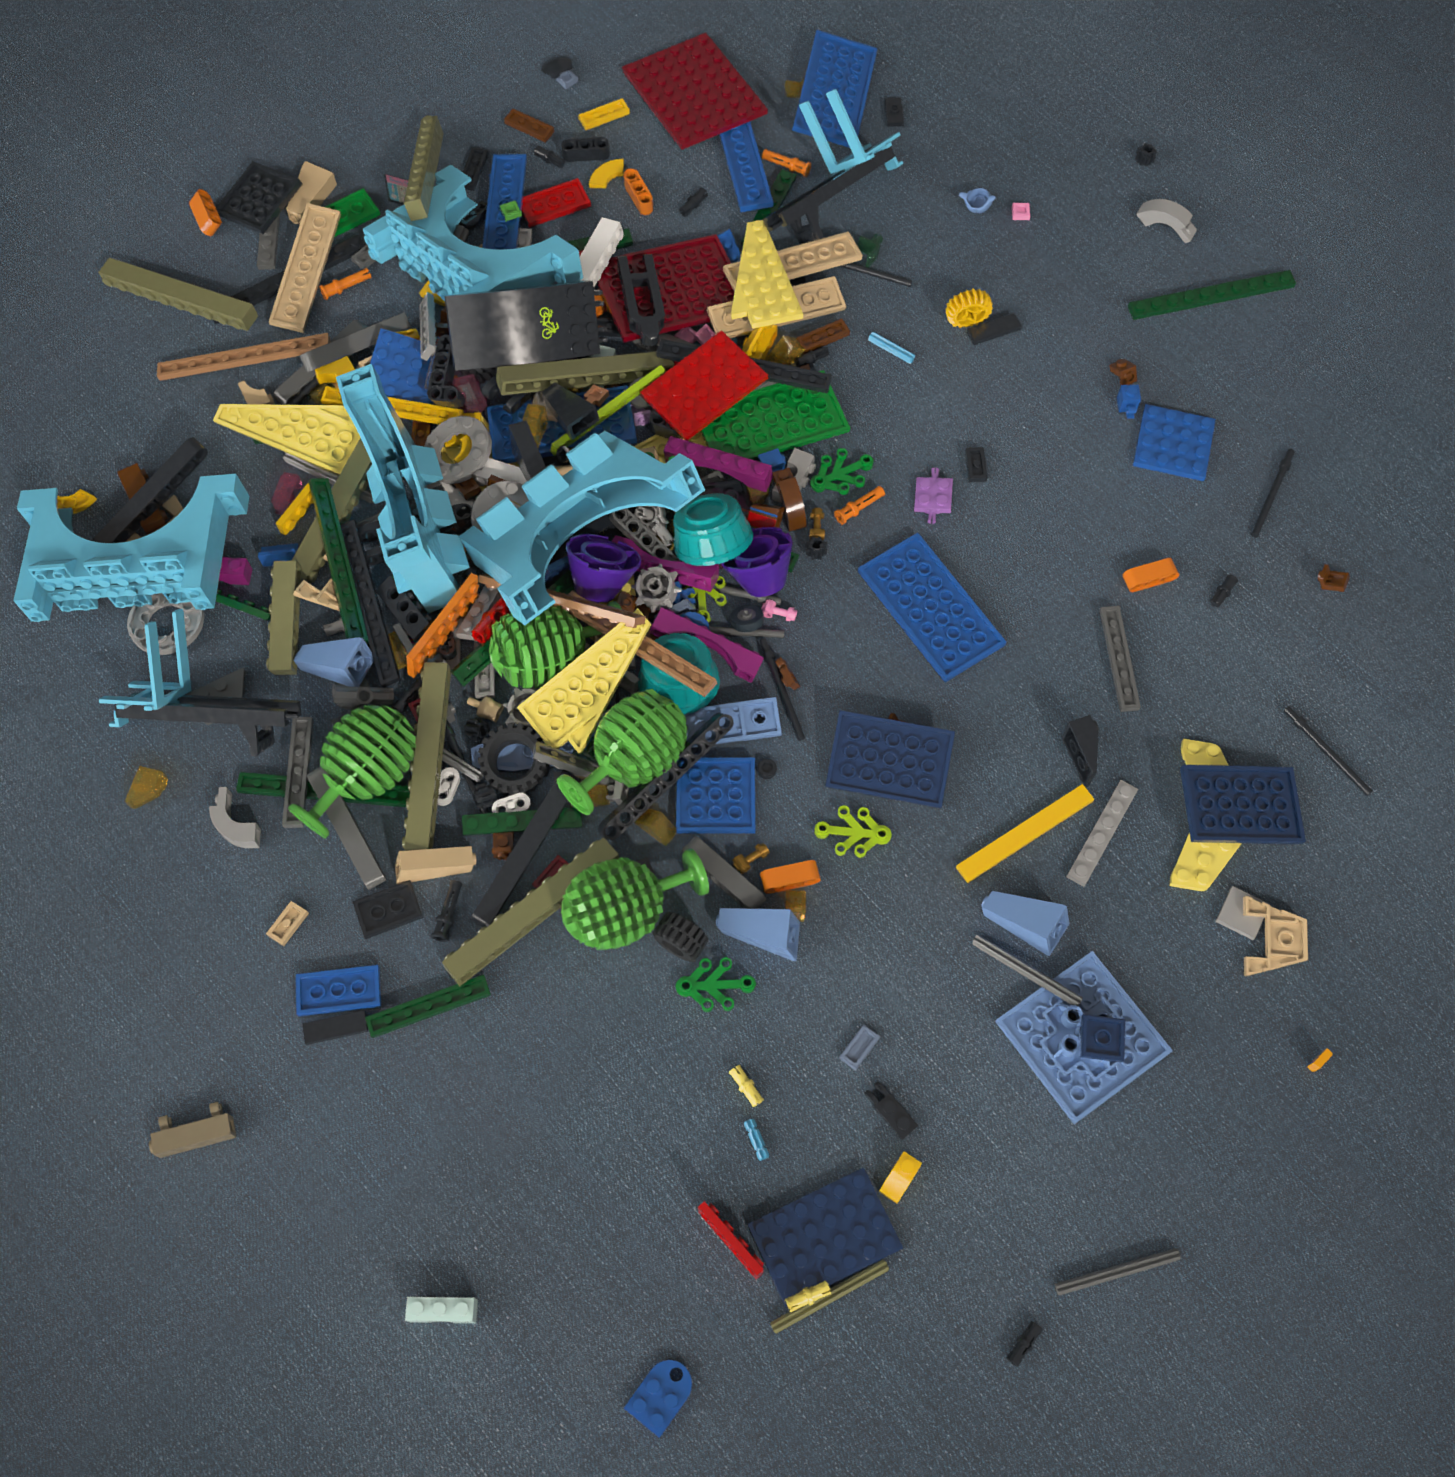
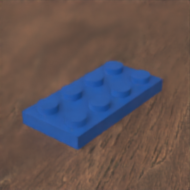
(338, 990)

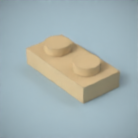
(287, 923)

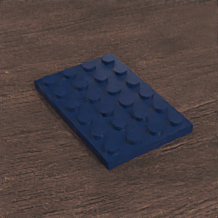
(890, 759)
(1242, 804)
(825, 1235)

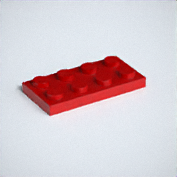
(554, 202)
(737, 1246)

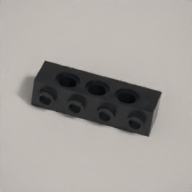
(405, 608)

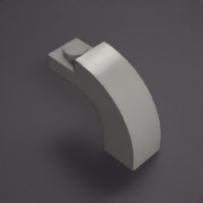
(1168, 213)
(239, 834)

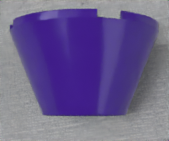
(764, 564)
(600, 566)

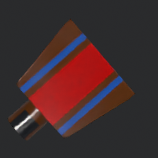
(764, 515)

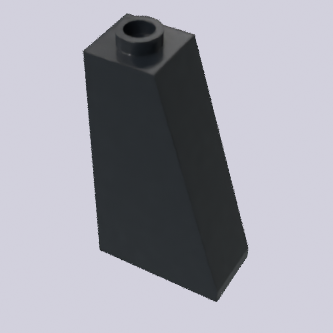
(570, 410)
(525, 450)

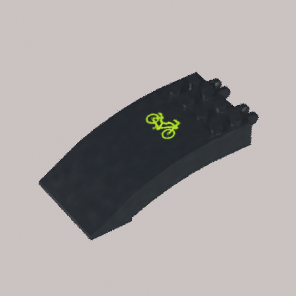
(523, 325)

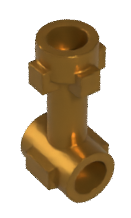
(817, 514)
(743, 863)

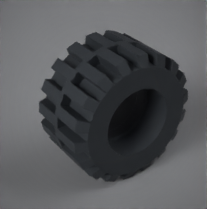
(680, 936)

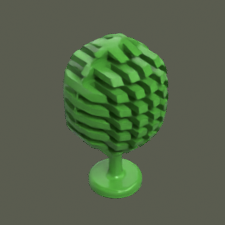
(539, 649)
(631, 745)
(361, 758)
(622, 900)

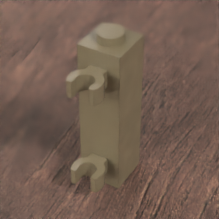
(192, 1135)

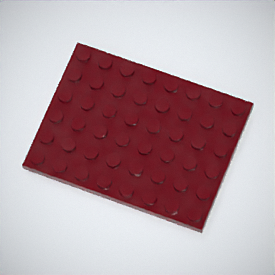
(694, 90)
(688, 280)

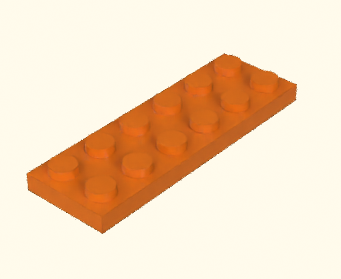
(442, 625)

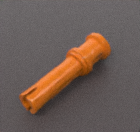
(794, 162)
(338, 286)
(853, 510)

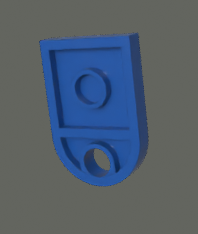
(659, 1397)

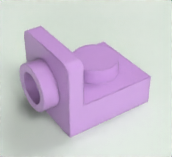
(640, 417)

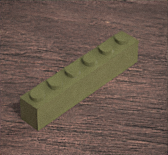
(284, 618)

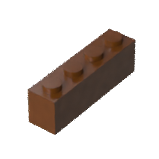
(132, 480)

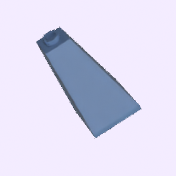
(338, 660)
(1030, 919)
(765, 928)

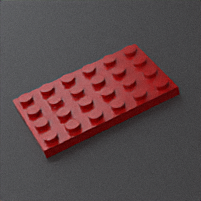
(703, 385)

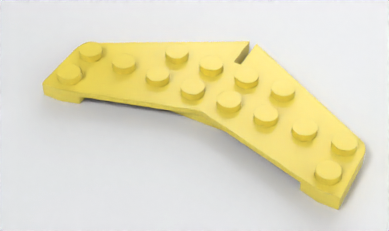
(1201, 862)

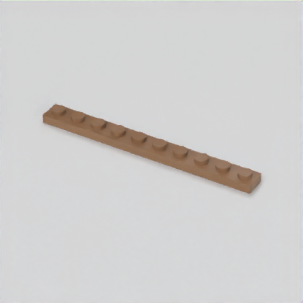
(240, 357)
(583, 606)
(657, 656)

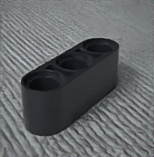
(585, 149)

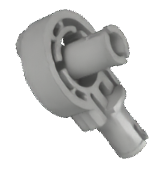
(656, 521)

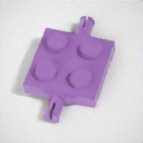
(933, 495)

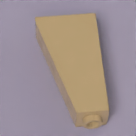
(315, 189)
(433, 863)

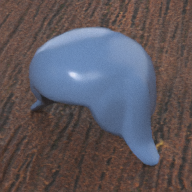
(977, 200)

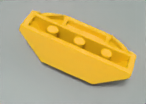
(760, 341)

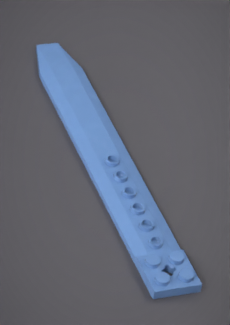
(520, 757)

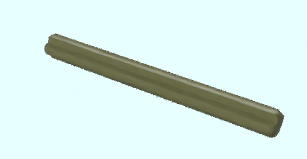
(836, 1292)

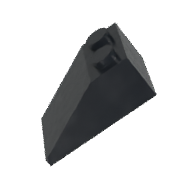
(1082, 744)

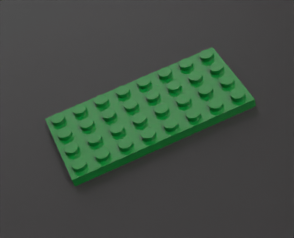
(776, 419)

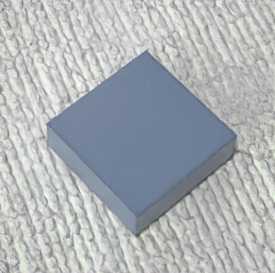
(567, 79)

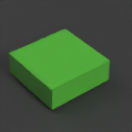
(510, 210)

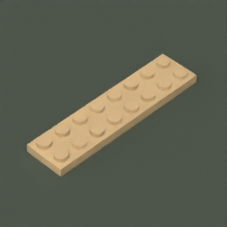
(810, 257)
(304, 268)
(814, 298)

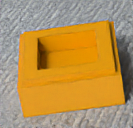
(1320, 1060)

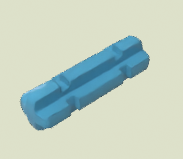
(756, 1139)

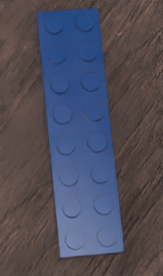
(746, 168)
(505, 186)

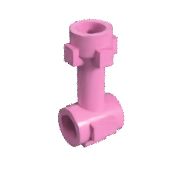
(769, 608)

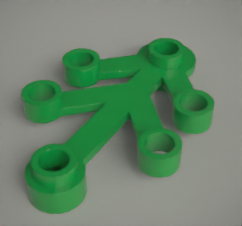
(840, 474)
(711, 985)

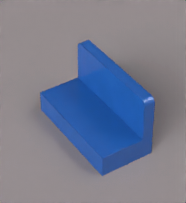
(277, 553)

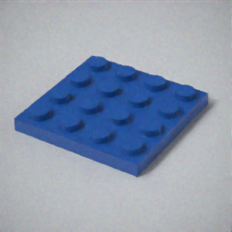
(401, 366)
(1174, 442)
(716, 796)

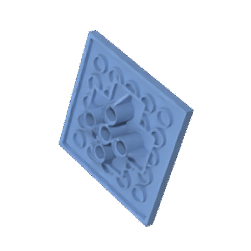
(1042, 1026)

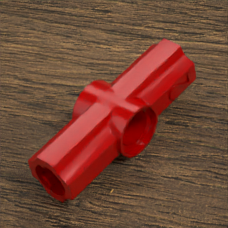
(484, 628)

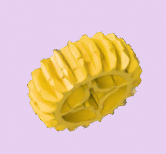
(969, 308)

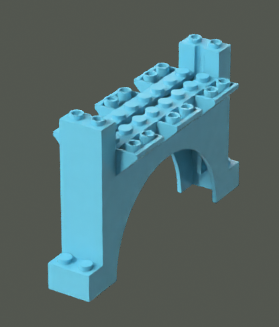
(454, 266)
(603, 480)
(414, 552)
(175, 560)

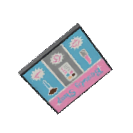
(395, 189)

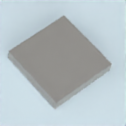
(1232, 914)

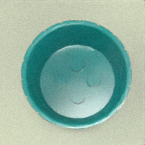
(711, 530)
(691, 650)

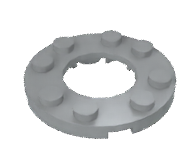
(478, 454)
(495, 493)
(141, 615)

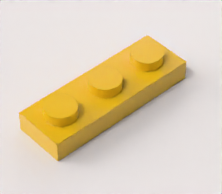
(604, 114)
(295, 511)

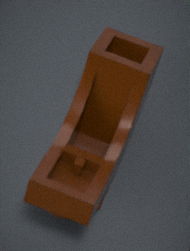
(791, 499)

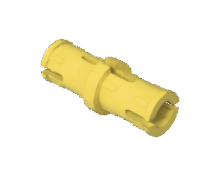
(746, 1086)
(808, 1296)

